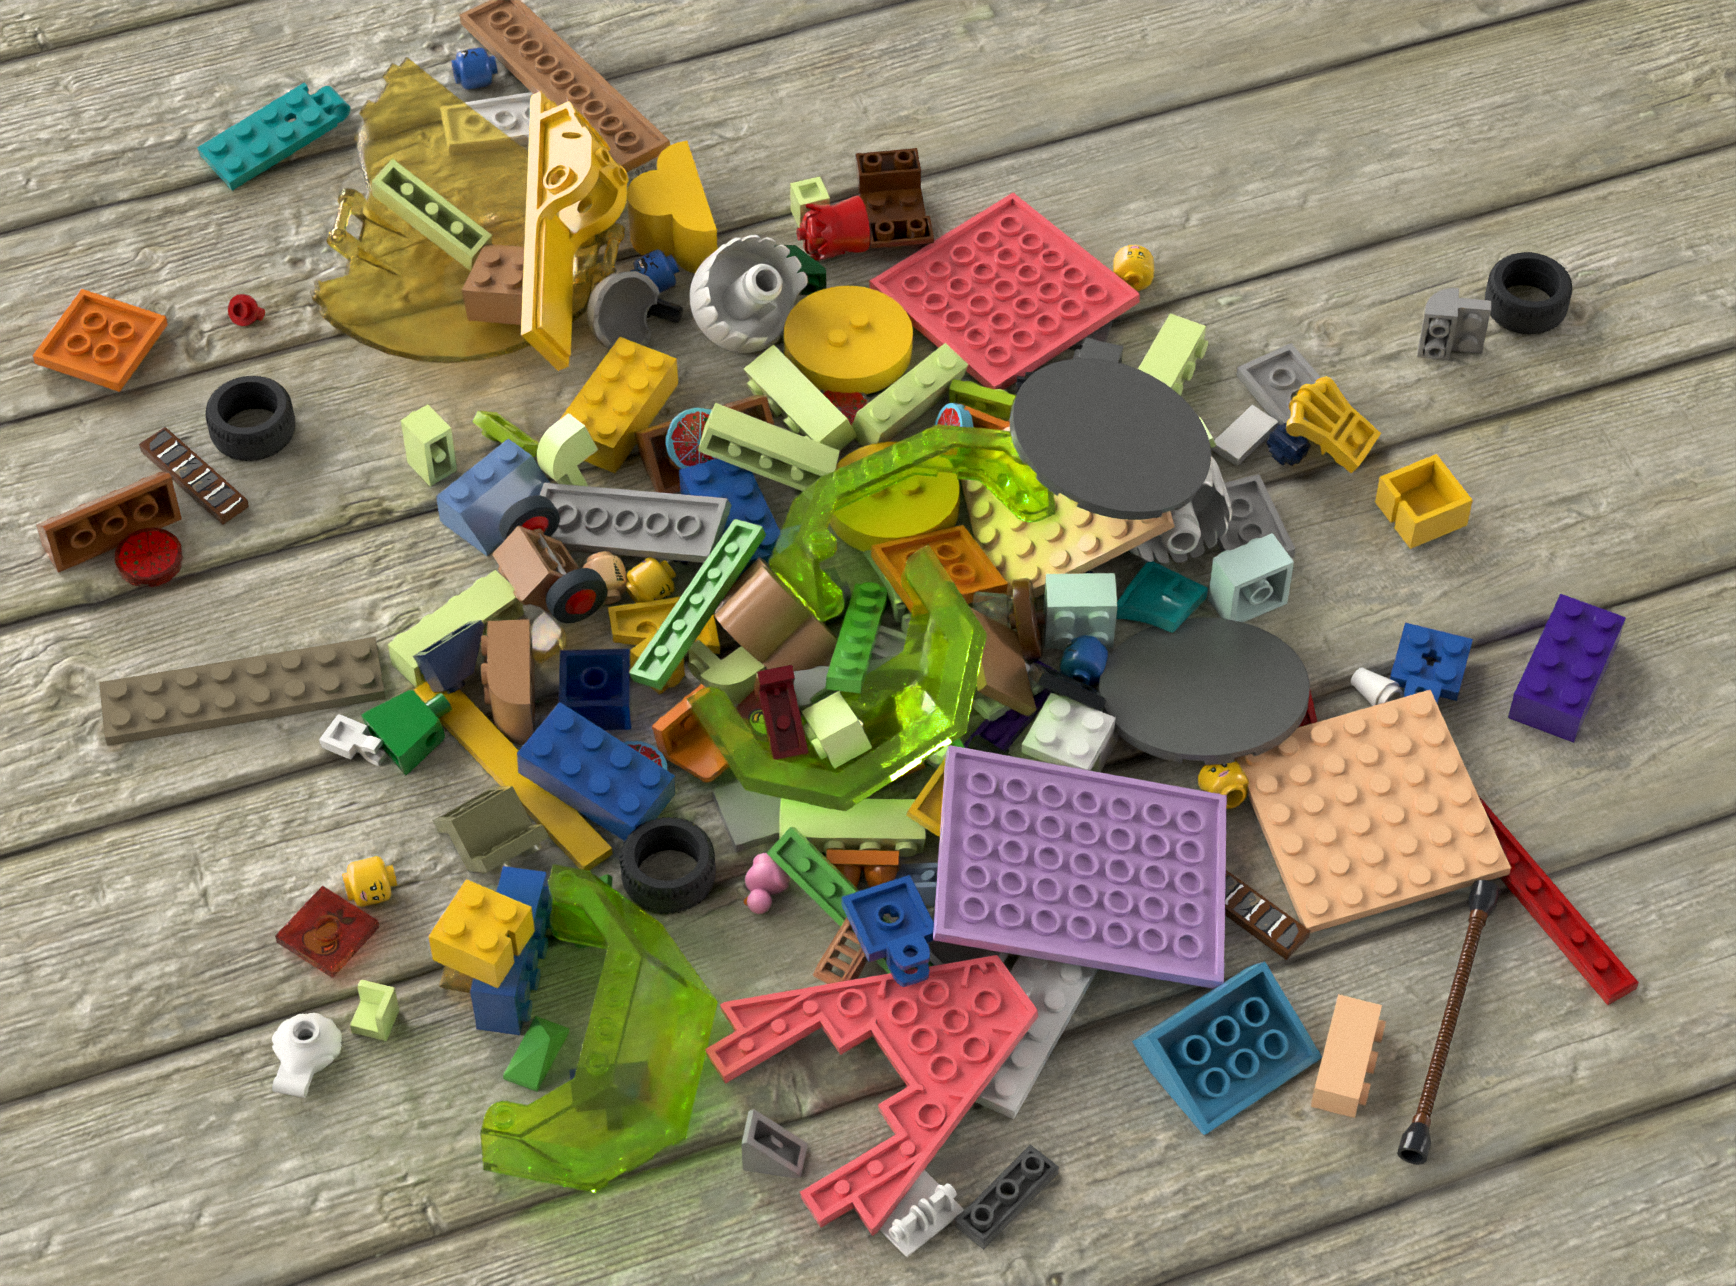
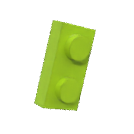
(987, 400)
(499, 430)

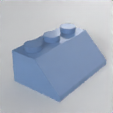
(486, 491)

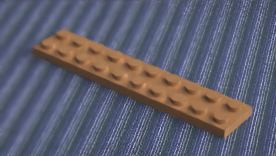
(552, 66)

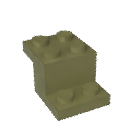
(491, 830)

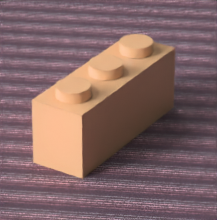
(1348, 1056)

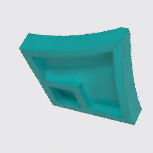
(1160, 597)

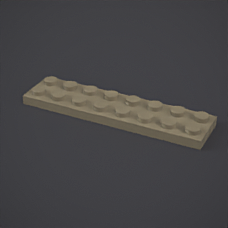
(241, 691)

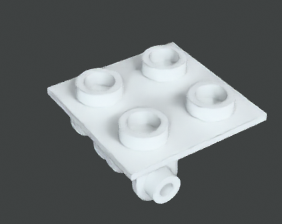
(921, 1214)

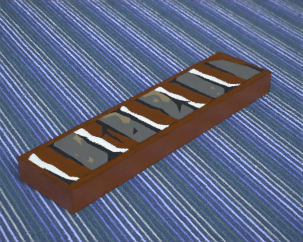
(194, 475)
(1262, 918)

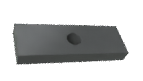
(994, 1211)

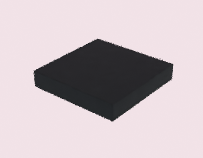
(1067, 686)

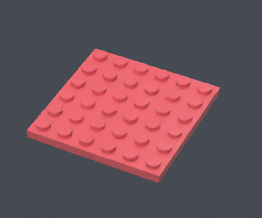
(1006, 292)

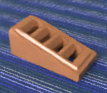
(831, 959)

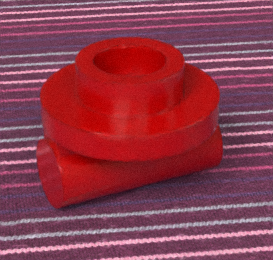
(244, 310)

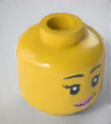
(1134, 266)
(650, 580)
(1225, 780)
(369, 881)

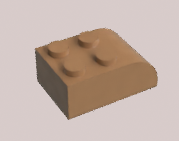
(495, 285)
(510, 677)

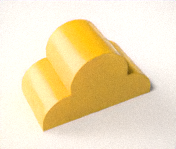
(671, 210)

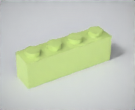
(430, 213)
(1175, 352)
(908, 397)
(797, 400)
(765, 448)
(487, 600)
(866, 826)

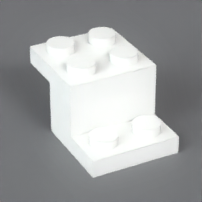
(1071, 735)

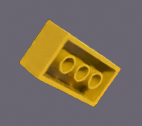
(622, 399)

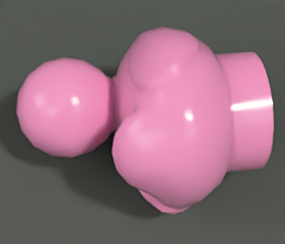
(763, 880)

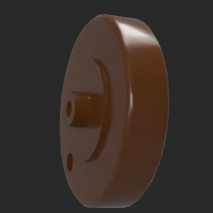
(1027, 619)

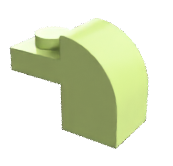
(564, 448)
(732, 674)

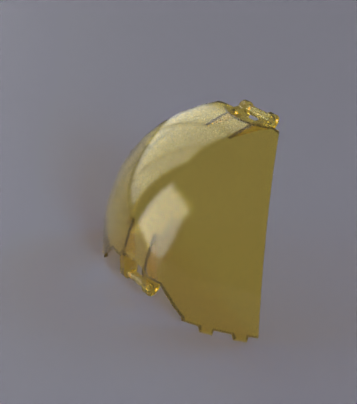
(397, 283)

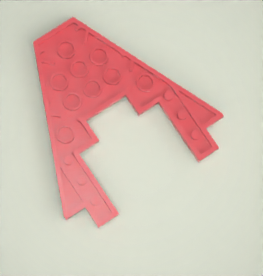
(938, 1035)

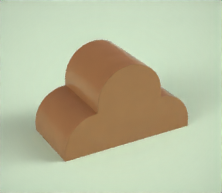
(774, 622)

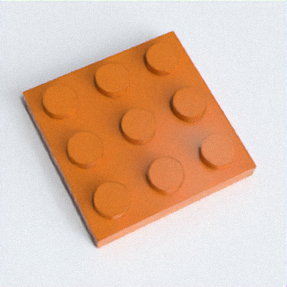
(100, 340)
(957, 553)

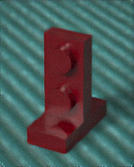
(781, 713)

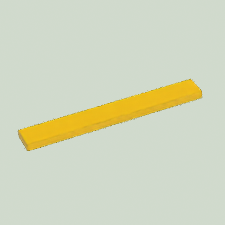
(499, 759)

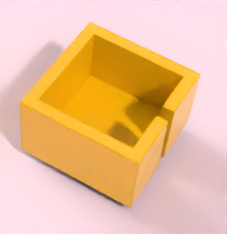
(1423, 501)
(475, 933)

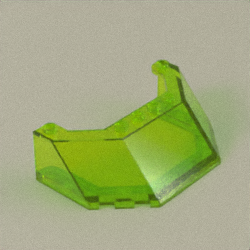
(966, 451)
(905, 705)
(636, 1058)

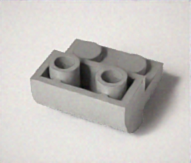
(1453, 325)

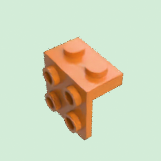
(686, 744)

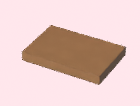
(1003, 668)

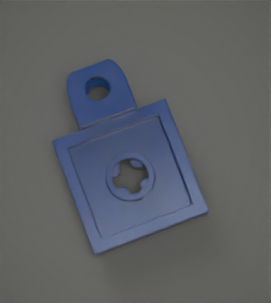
(1442, 678)
(900, 942)

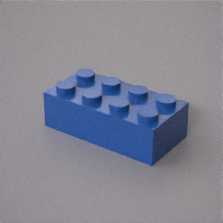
(739, 486)
(595, 772)
(509, 1005)

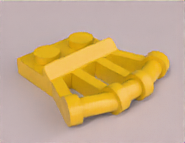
(1331, 423)

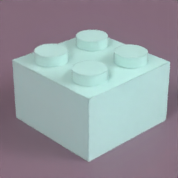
(1250, 579)
(1079, 607)

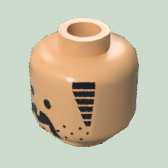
(612, 571)

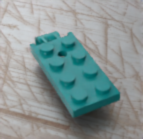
(267, 136)

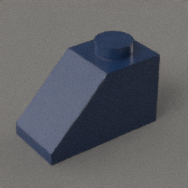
(451, 657)

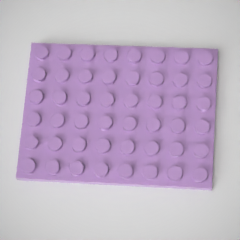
(1081, 868)

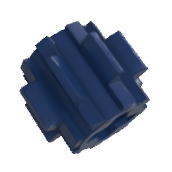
(1287, 447)

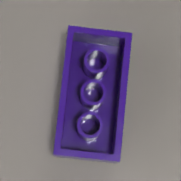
(1566, 668)

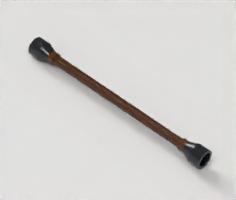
(1416, 1139)

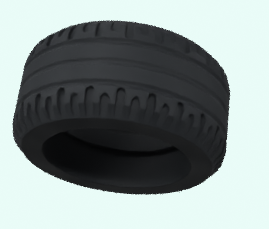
(1534, 271)
(256, 441)
(661, 836)

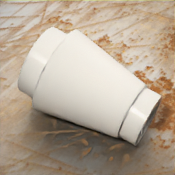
(1375, 687)

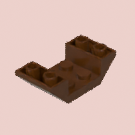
(893, 198)

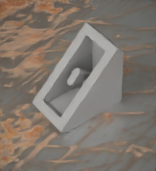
(771, 1148)

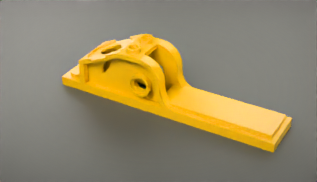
(569, 149)

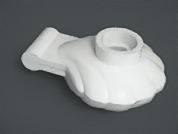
(304, 1048)

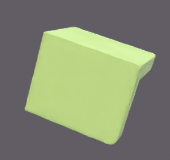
(807, 192)
(375, 1011)

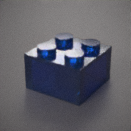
(598, 686)

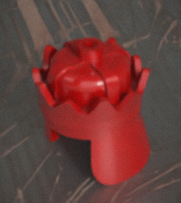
(835, 229)

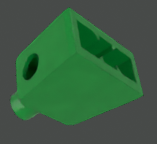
(408, 727)

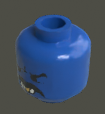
(474, 68)
(658, 269)
(1084, 659)

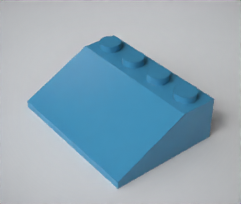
(1228, 1048)

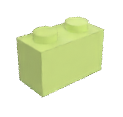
(429, 445)
(835, 730)

